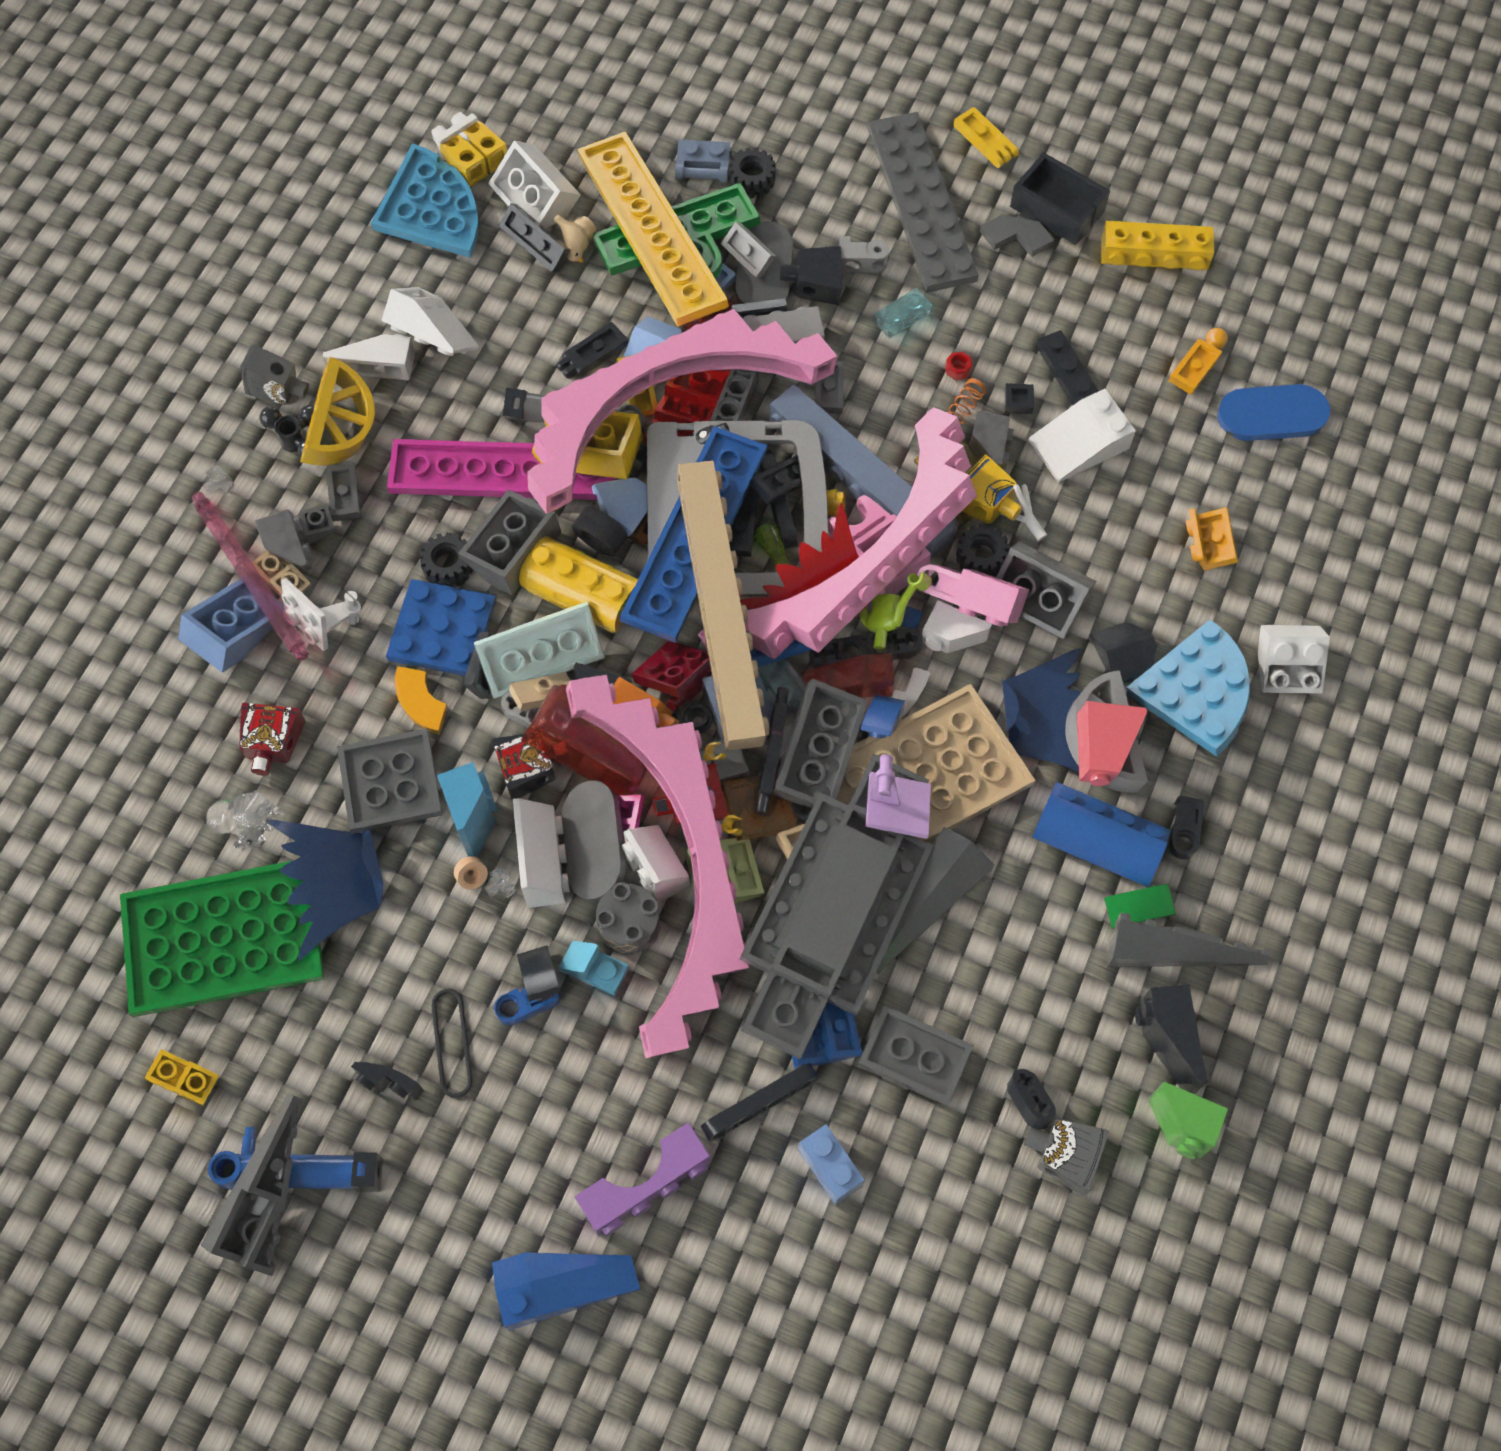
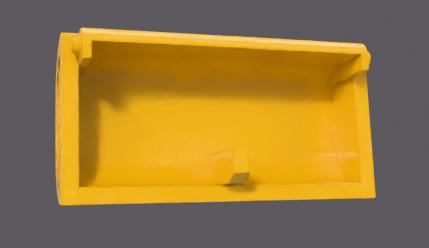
(572, 577)

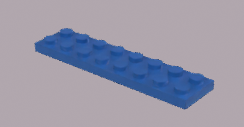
(667, 582)

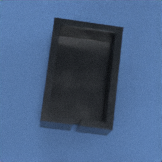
(1059, 198)

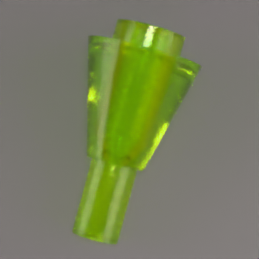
(770, 541)

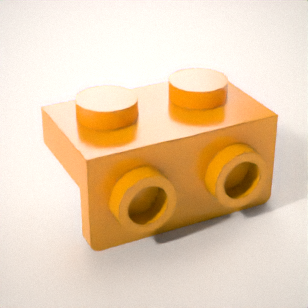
(1212, 538)

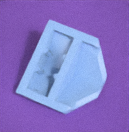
(649, 333)

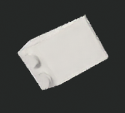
(1083, 436)

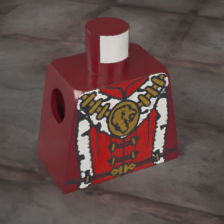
(269, 734)

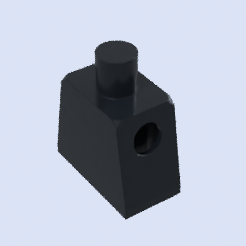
(816, 274)

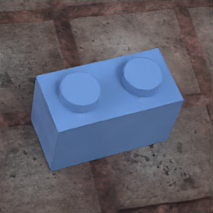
(831, 1164)

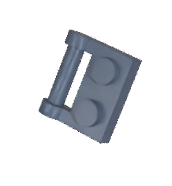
(702, 160)

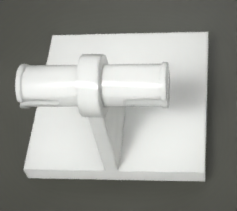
(315, 621)

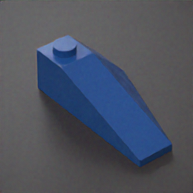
(552, 1284)

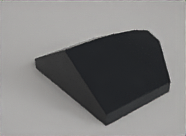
(1125, 649)

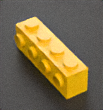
(1157, 245)

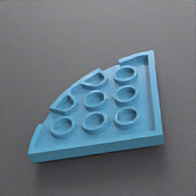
(429, 205)
(1199, 688)

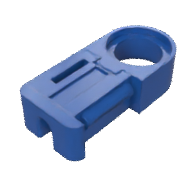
(526, 1008)

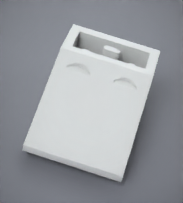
(427, 319)

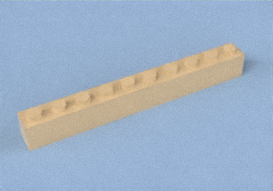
(721, 607)

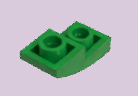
(1141, 904)

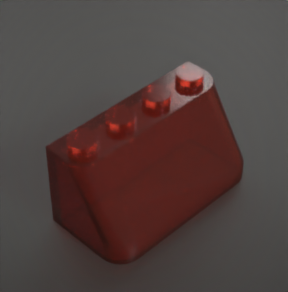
(582, 745)

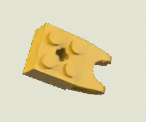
(611, 447)

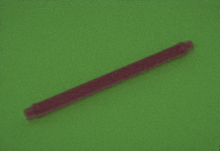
(250, 576)

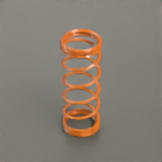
(974, 391)

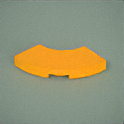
(417, 701)

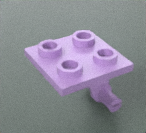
(897, 802)

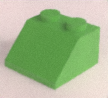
(1187, 1120)

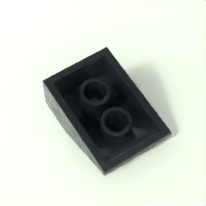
(1173, 1034)

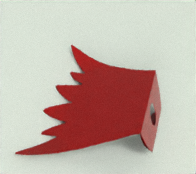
(815, 565)

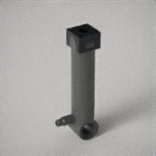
(526, 406)

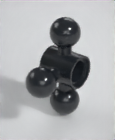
(272, 419)

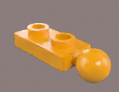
(1199, 361)

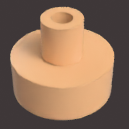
(470, 872)

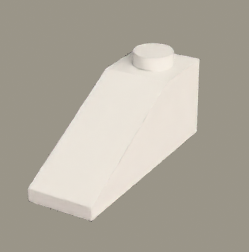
(378, 357)

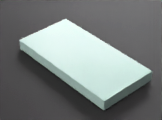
(540, 648)

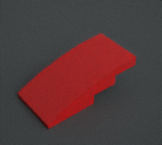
(690, 398)

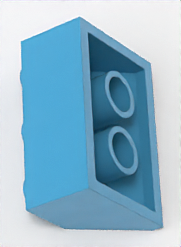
(470, 805)

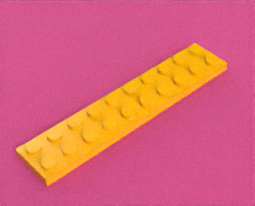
(653, 229)

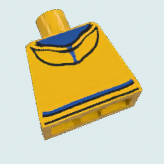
(993, 491)

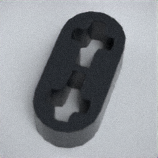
(1031, 1098)

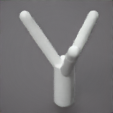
(1029, 518)

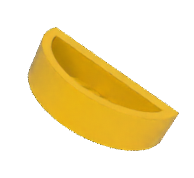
(352, 386)

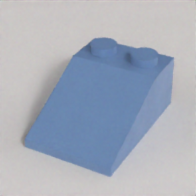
(225, 626)

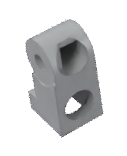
(863, 256)

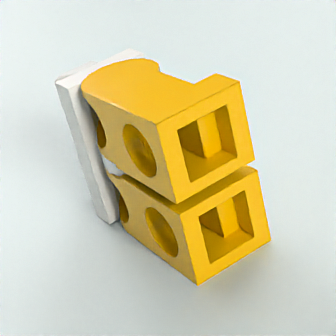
(470, 147)

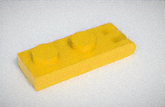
(986, 137)

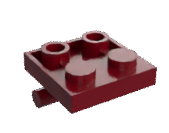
(675, 671)

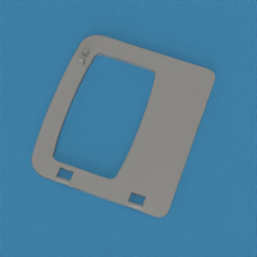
(668, 450)

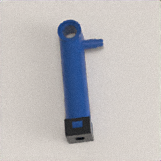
(356, 1171)

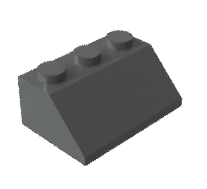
(507, 539)
(1054, 589)

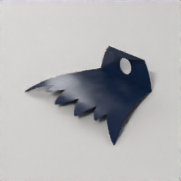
(1038, 710)
(338, 877)

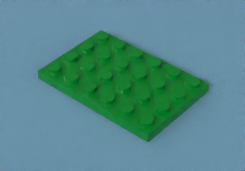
(214, 940)

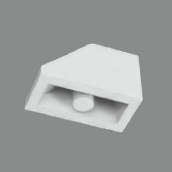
(953, 630)

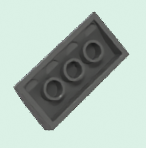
(819, 744)

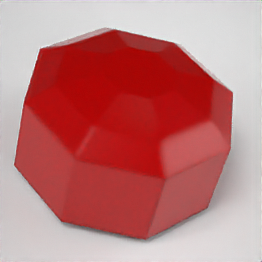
(958, 365)

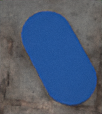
(1273, 412)

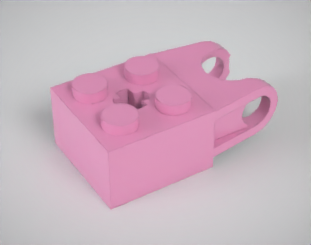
(866, 534)
(978, 593)

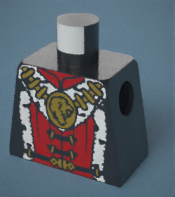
(522, 766)

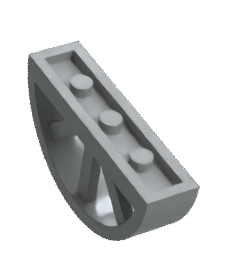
(1110, 685)

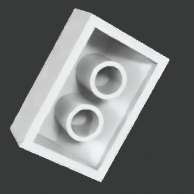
(533, 184)
(540, 853)

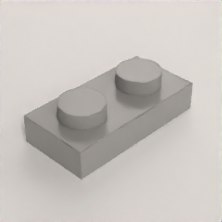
(748, 250)

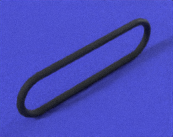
(438, 1045)

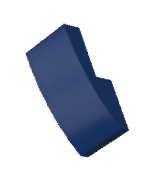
(882, 716)

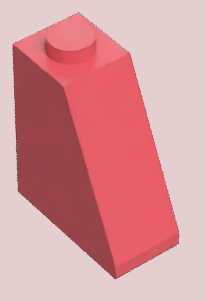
(1105, 739)

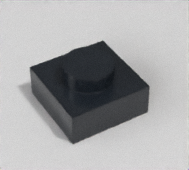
(1019, 398)

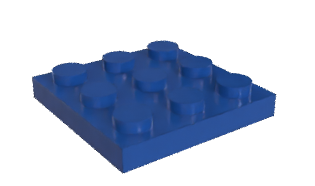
(439, 627)

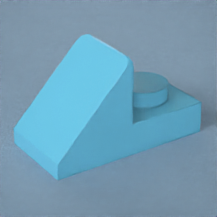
(594, 967)

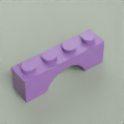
(609, 1204)

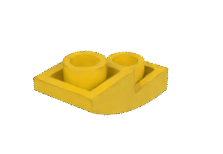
(181, 1077)

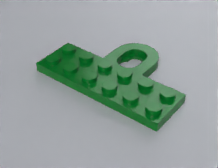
(704, 221)

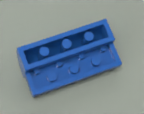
(1102, 834)

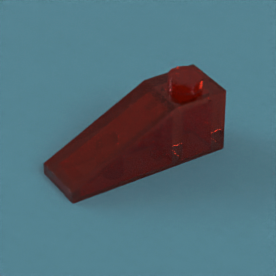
(858, 676)

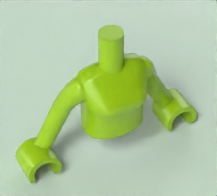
(889, 609)

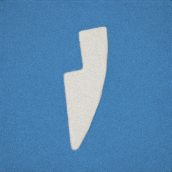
(915, 687)

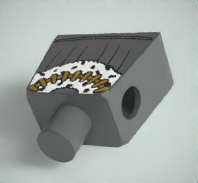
(270, 376)
(1069, 1152)

